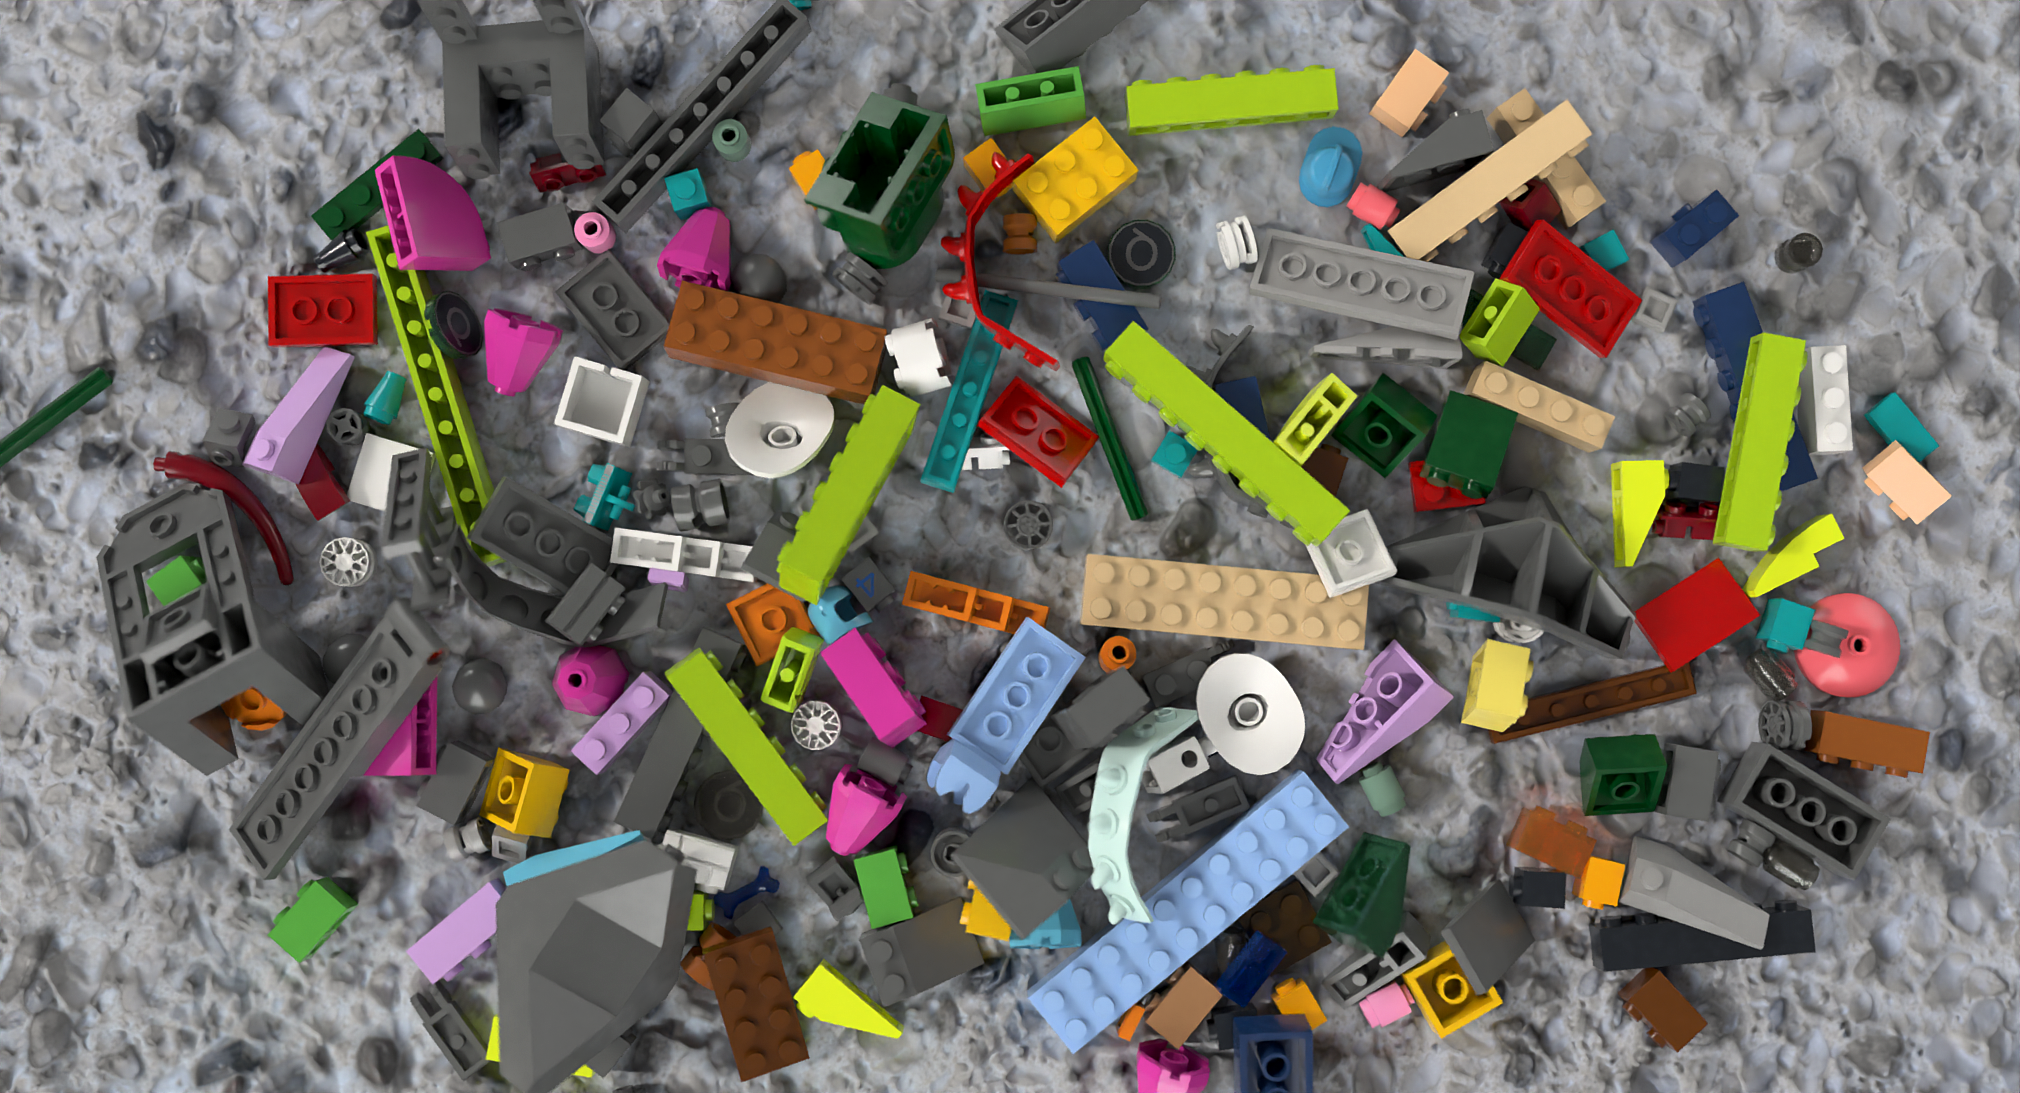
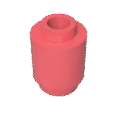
(1373, 206)

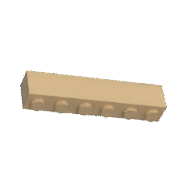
(1491, 181)

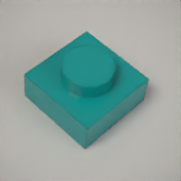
(1174, 454)

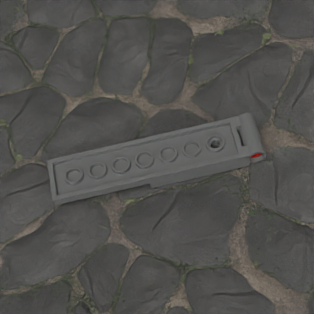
(341, 736)

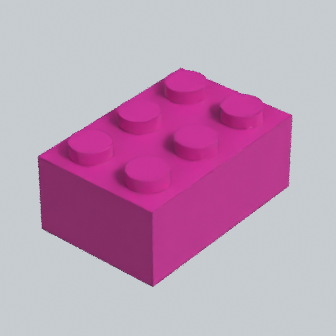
(875, 687)

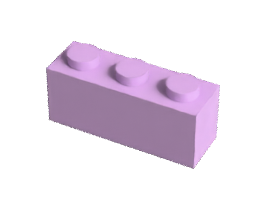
(623, 722)
(459, 935)

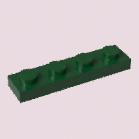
(363, 197)

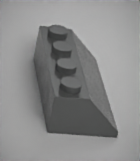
(1054, 32)

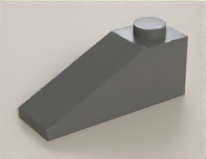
(1367, 972)

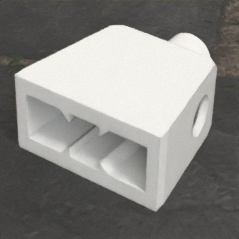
(1165, 766)

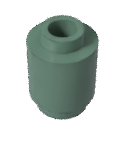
(736, 149)
(1382, 789)

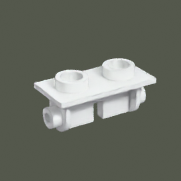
(988, 452)

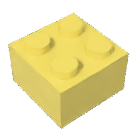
(1497, 686)

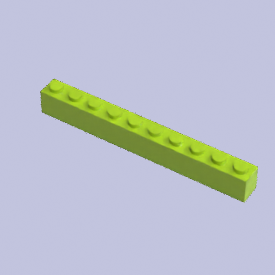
(437, 391)

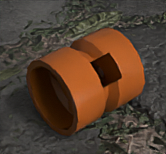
(694, 961)

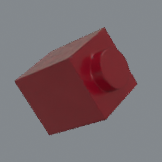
(1532, 205)

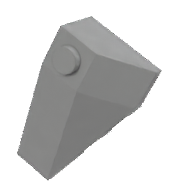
(1394, 347)
(1680, 890)

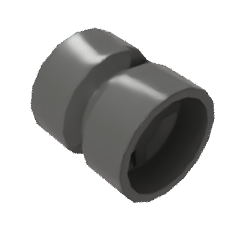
(699, 505)
(944, 845)

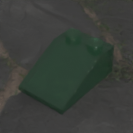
(1368, 895)

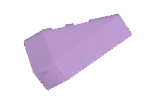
(294, 427)
(1389, 707)

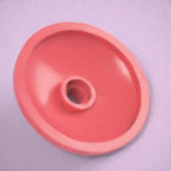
(1854, 672)

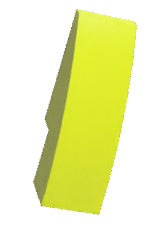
(1793, 555)

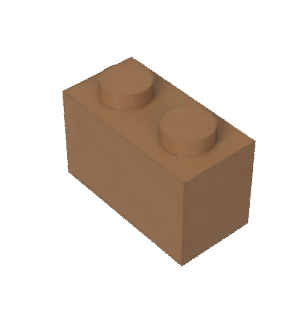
(1181, 1004)

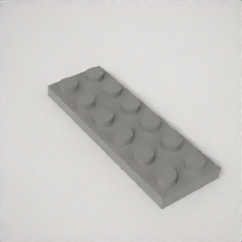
(1362, 283)

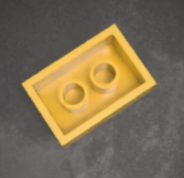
(1075, 179)

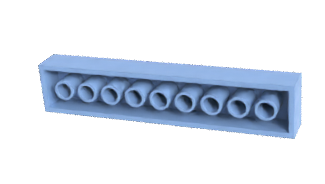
(1187, 910)

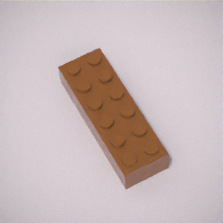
(775, 343)

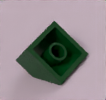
(1384, 425)
(1621, 774)

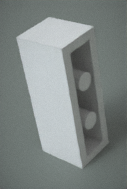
(1825, 401)

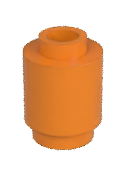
(1120, 643)

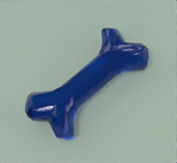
(762, 883)

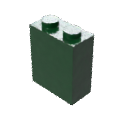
(1468, 445)

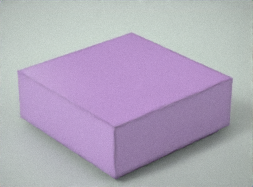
(675, 580)

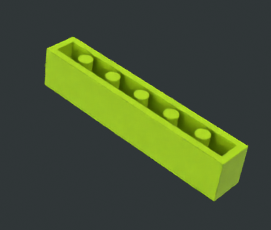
(1231, 100)
(1760, 442)
(746, 746)

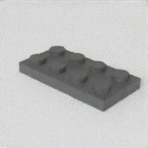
(540, 536)

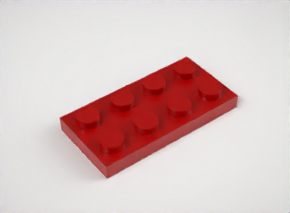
(1572, 288)

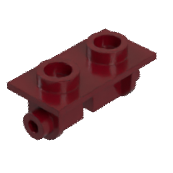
(552, 174)
(1676, 516)

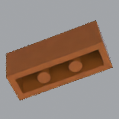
(1867, 743)

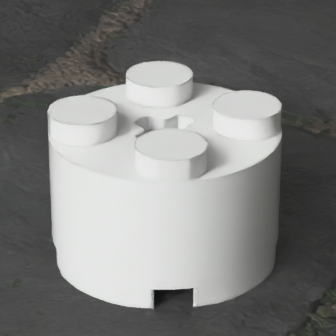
(920, 358)

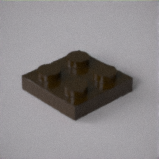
(1288, 920)

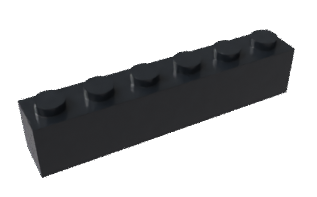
(1665, 942)

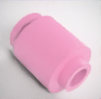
(602, 239)
(1387, 1004)

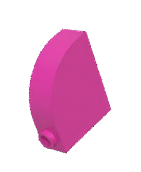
(430, 217)
(413, 744)

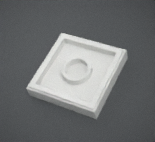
(372, 471)
(1352, 555)

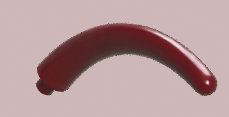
(213, 476)

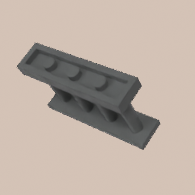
(417, 527)

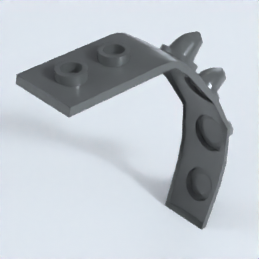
(1206, 468)
(529, 607)

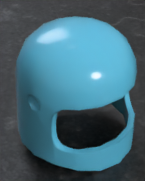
(834, 624)

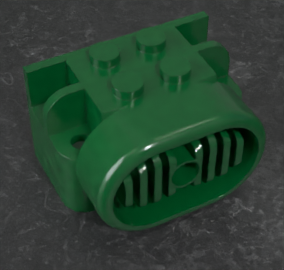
(885, 180)

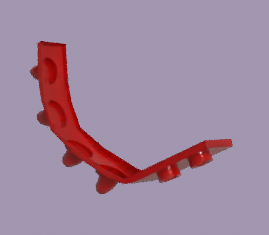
(963, 247)

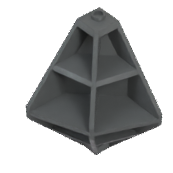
(1517, 565)
(586, 957)

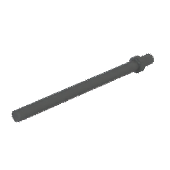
(1054, 289)

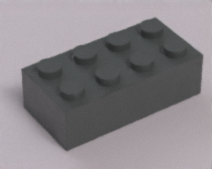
(1804, 809)

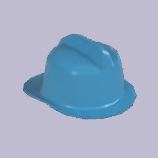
(1330, 166)

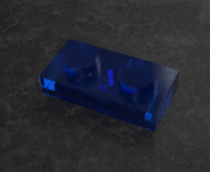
(1250, 969)

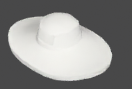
(778, 429)
(1250, 713)

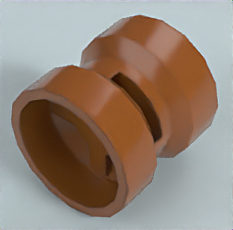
(1019, 229)

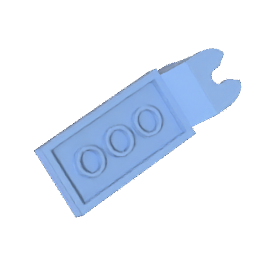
(1003, 715)

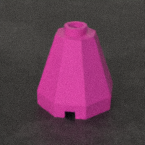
(700, 251)
(516, 349)
(589, 679)
(859, 810)
(1170, 1069)

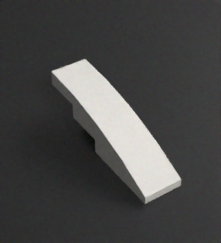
(680, 554)

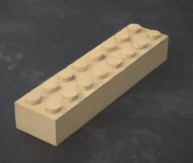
(1220, 602)

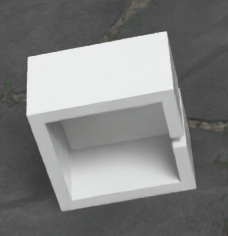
(602, 404)

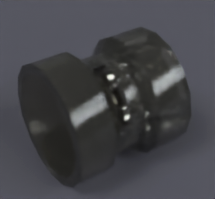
(1806, 251)

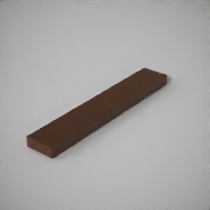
(1599, 700)

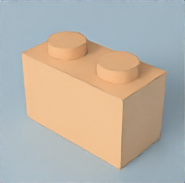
(1409, 93)
(1905, 482)

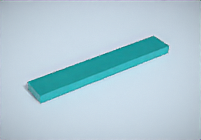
(967, 396)

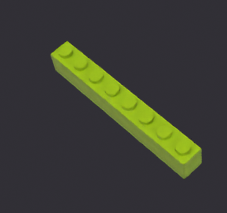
(1224, 434)

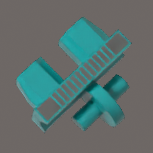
(608, 498)

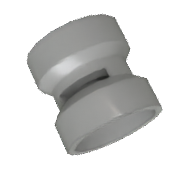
(467, 839)

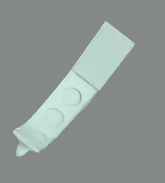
(1114, 805)

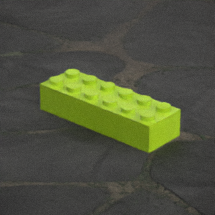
(848, 495)

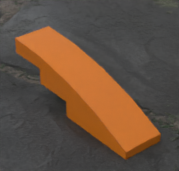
(971, 603)

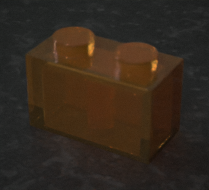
(1552, 842)

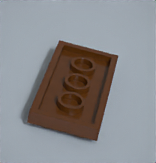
(756, 1003)

